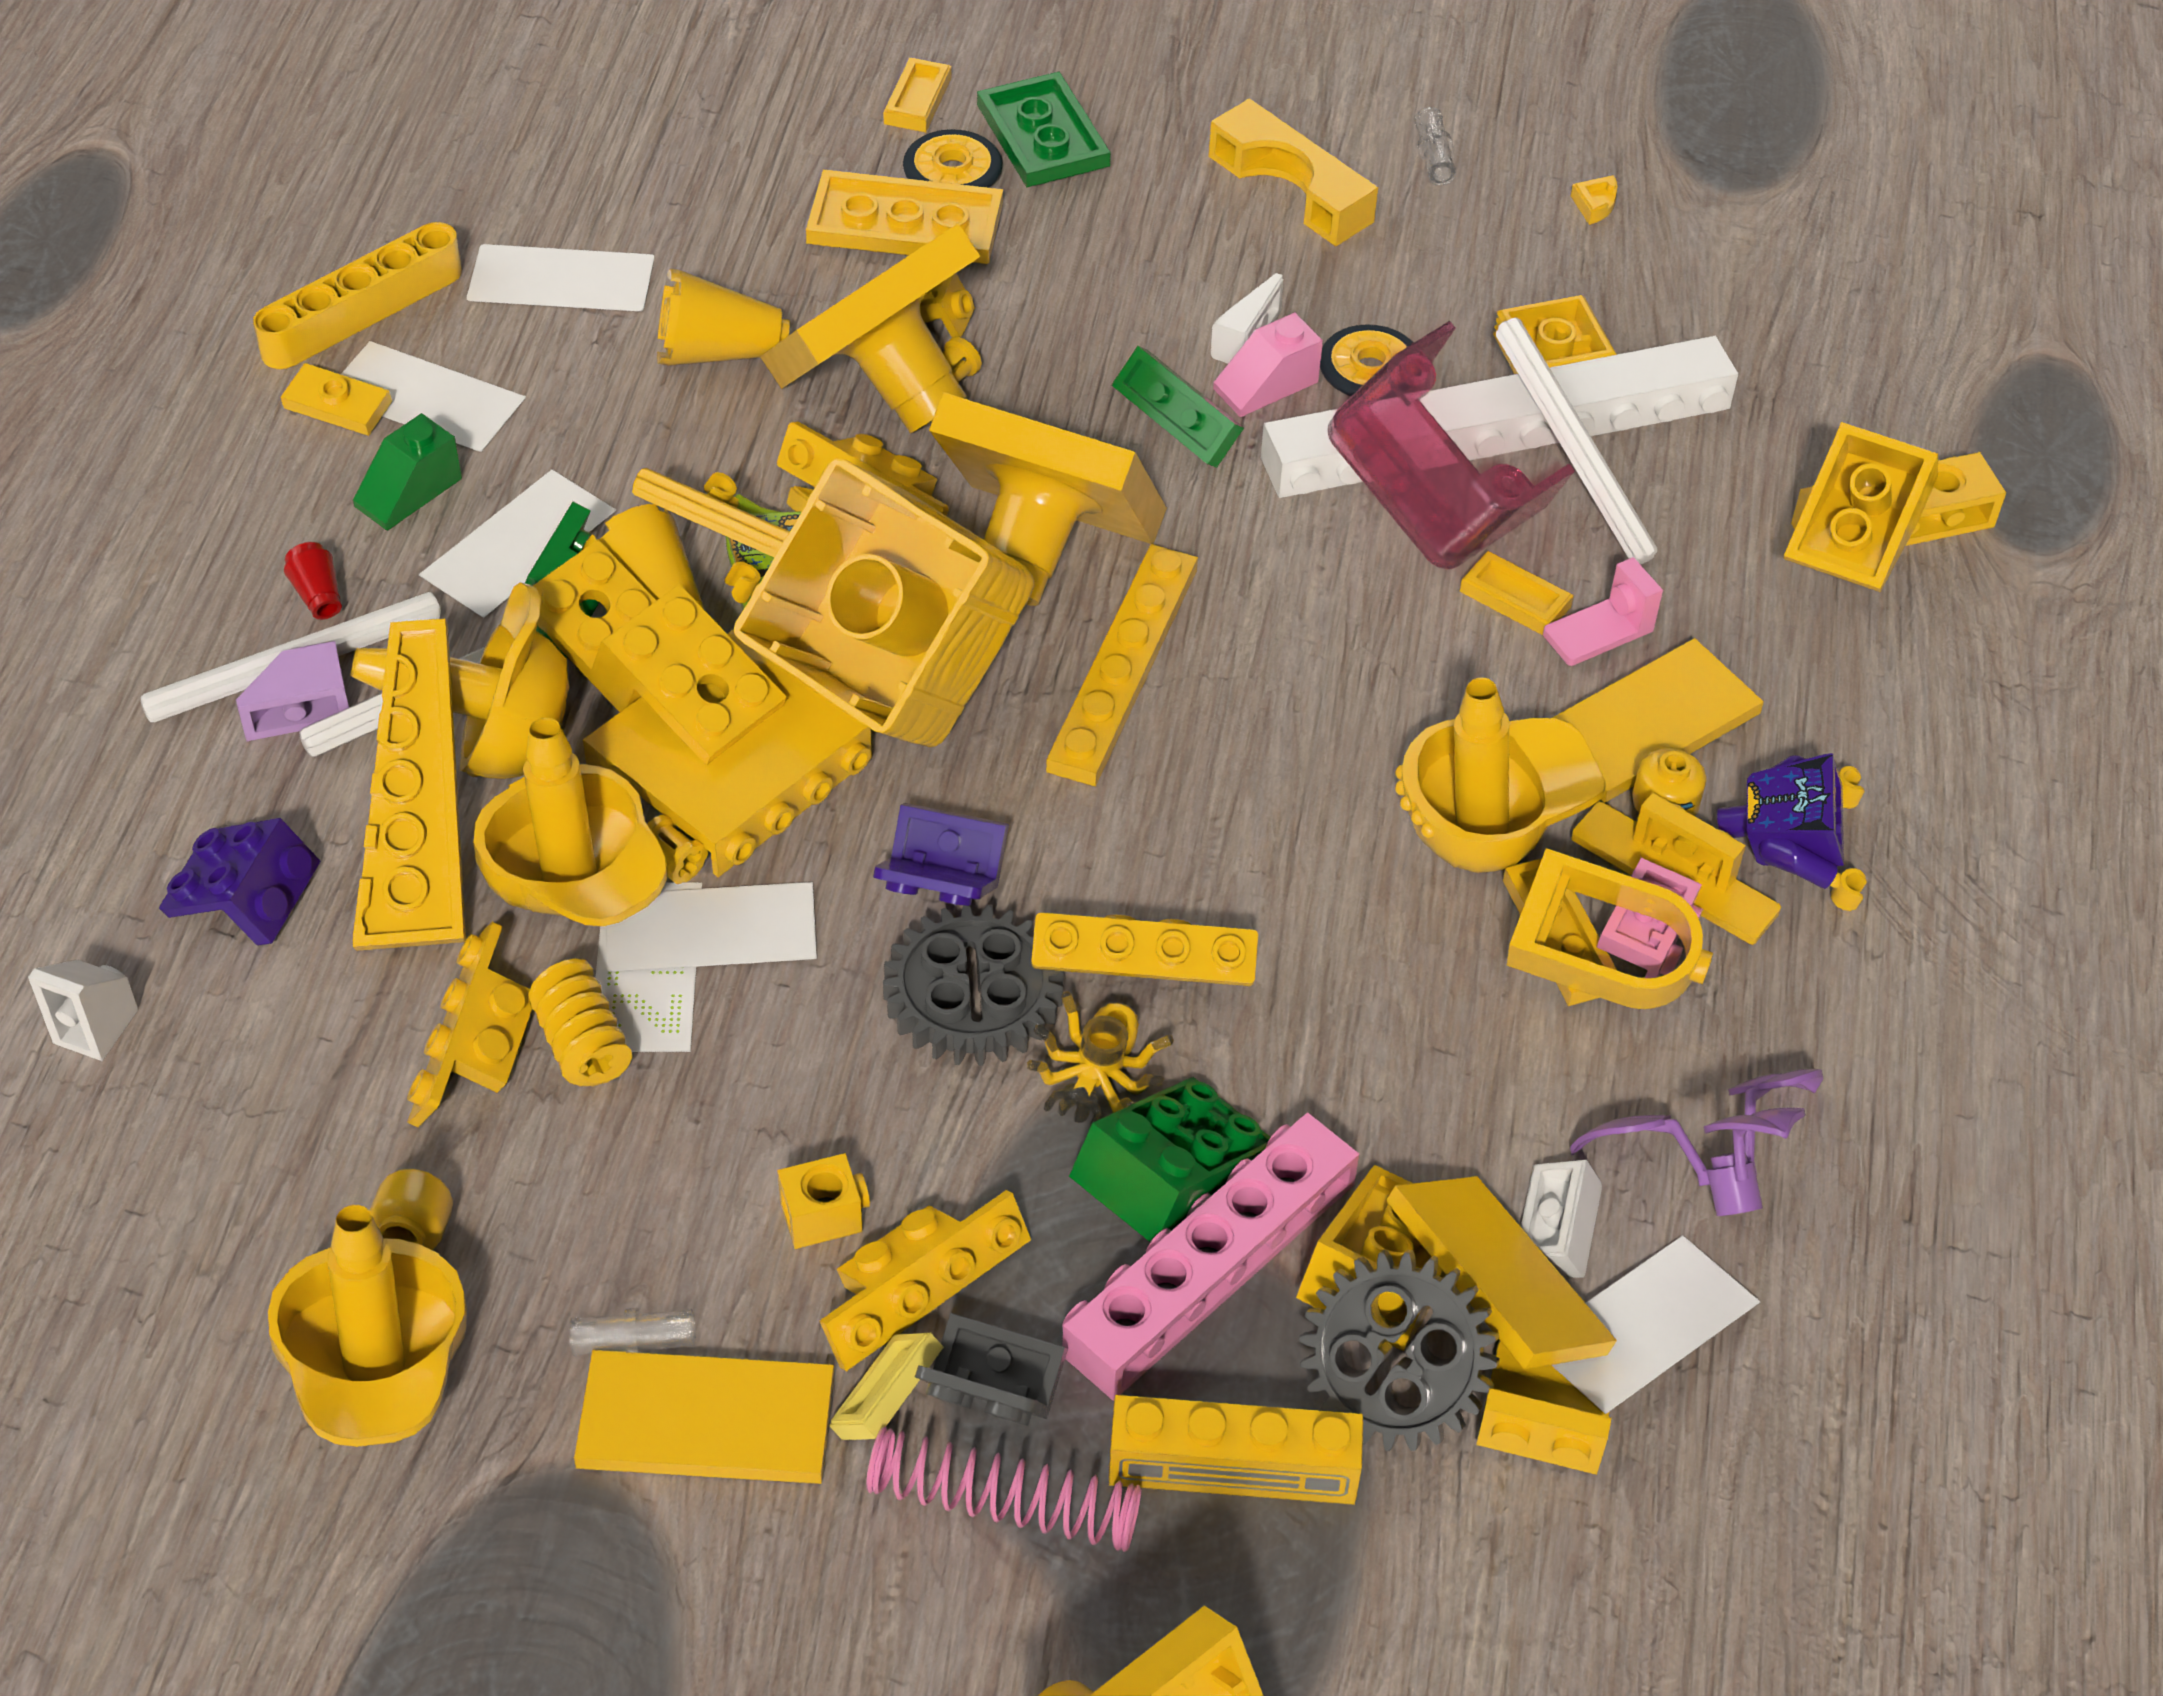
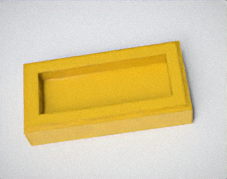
(917, 95)
(1515, 592)

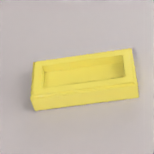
(885, 1386)

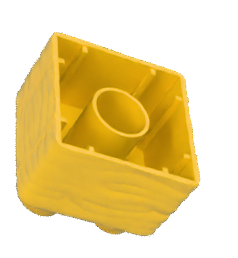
(885, 605)

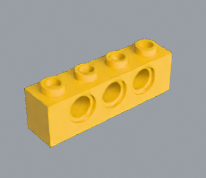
(1962, 500)

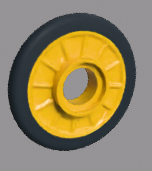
(979, 158)
(1346, 348)

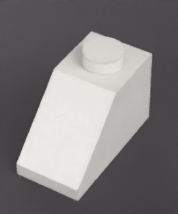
(84, 1005)

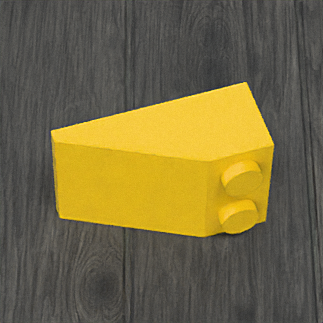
(1863, 507)
(1365, 1229)

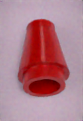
(314, 578)

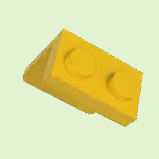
(1542, 1417)

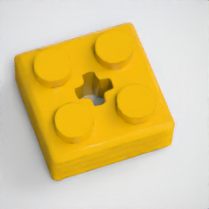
(1561, 330)

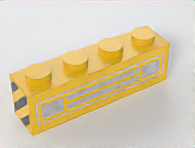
(1236, 1449)

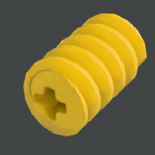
(579, 1024)

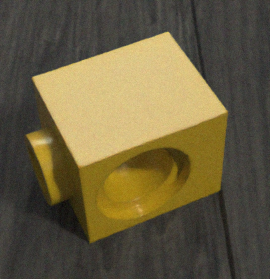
(818, 1221)

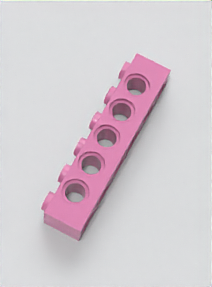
(1119, 1354)

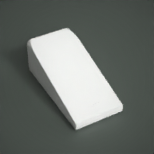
(1246, 316)

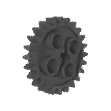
(921, 986)
(1443, 1383)

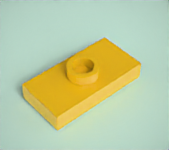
(336, 399)

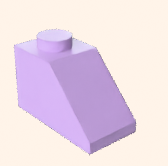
(293, 692)

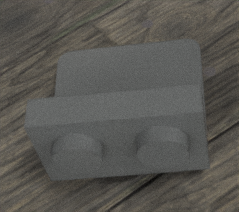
(997, 1366)

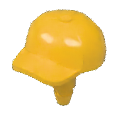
(512, 687)
(1494, 785)
(569, 838)
(368, 1332)

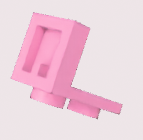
(1611, 623)

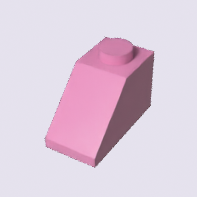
(1271, 365)

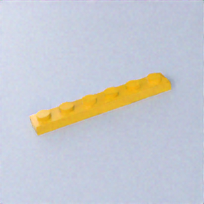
(1121, 666)

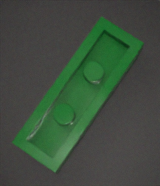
(1177, 406)

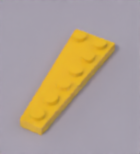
(413, 830)

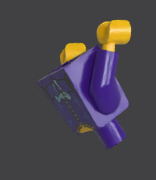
(1798, 822)

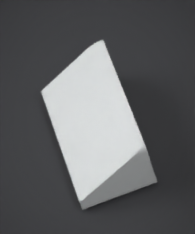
(1563, 1213)

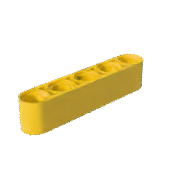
(357, 295)

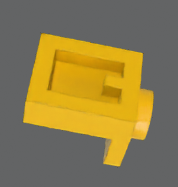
(950, 303)

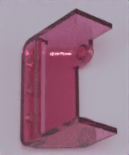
(1422, 472)

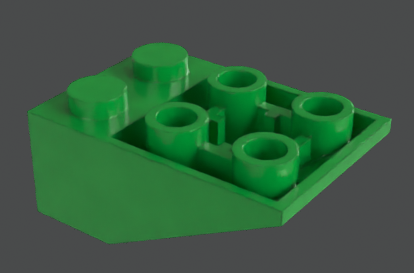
(1165, 1154)

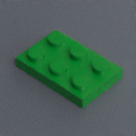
(1043, 129)

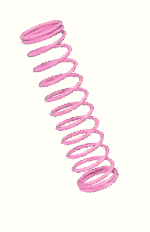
(883, 1465)

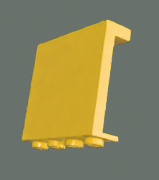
(753, 784)

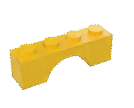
(1258, 143)

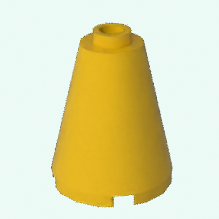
(714, 323)
(650, 549)

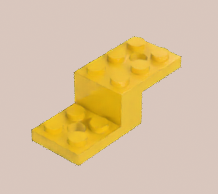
(655, 652)

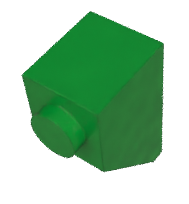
(408, 472)

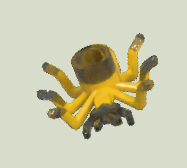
(1101, 1055)

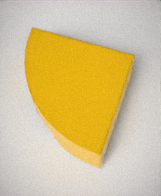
(1595, 198)

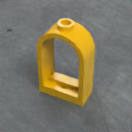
(1563, 872)

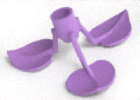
(1733, 1174)

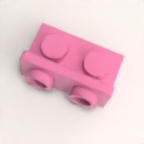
(1645, 939)

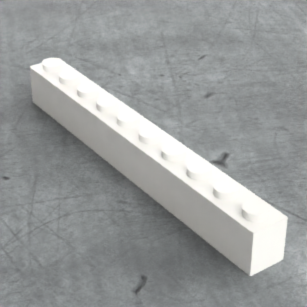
(1504, 418)

